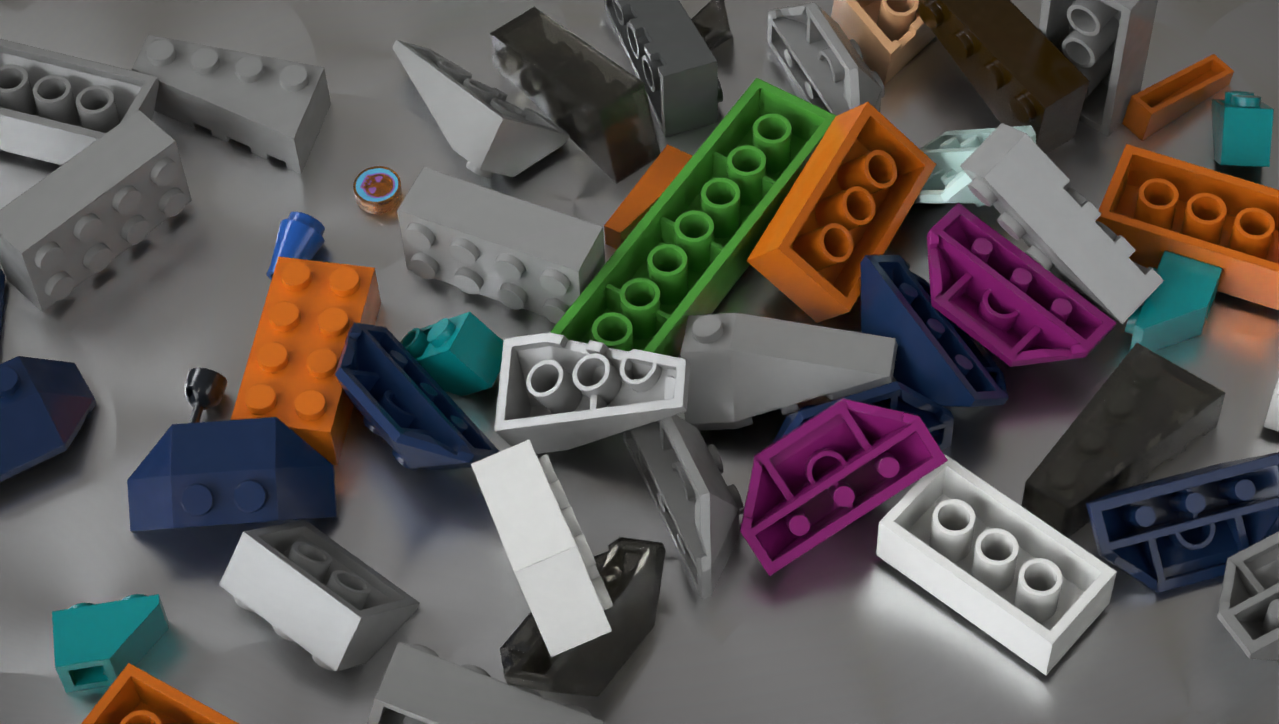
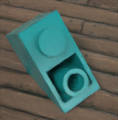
(1242, 130)
(1177, 306)
(457, 353)
(101, 639)

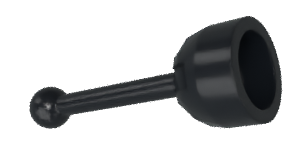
(203, 390)

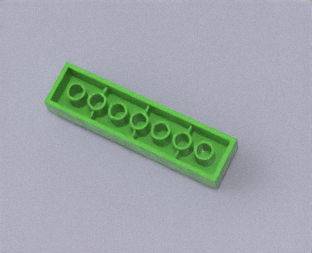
(701, 227)

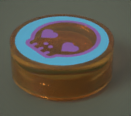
(377, 189)

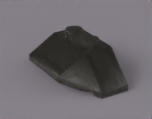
(633, 581)

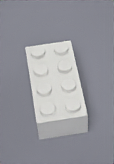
(545, 546)
(995, 564)

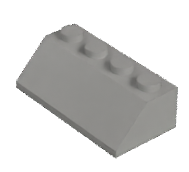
(64, 103)

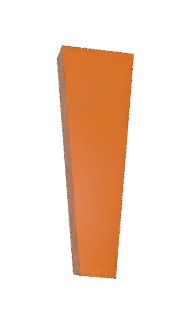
(1175, 95)
(644, 194)

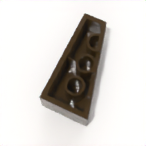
(1011, 66)

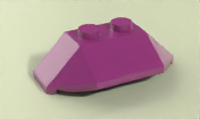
(1007, 296)
(831, 476)

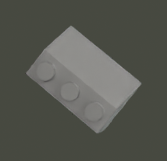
(316, 593)

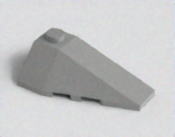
(765, 364)
(582, 392)

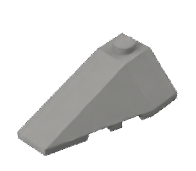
(477, 118)

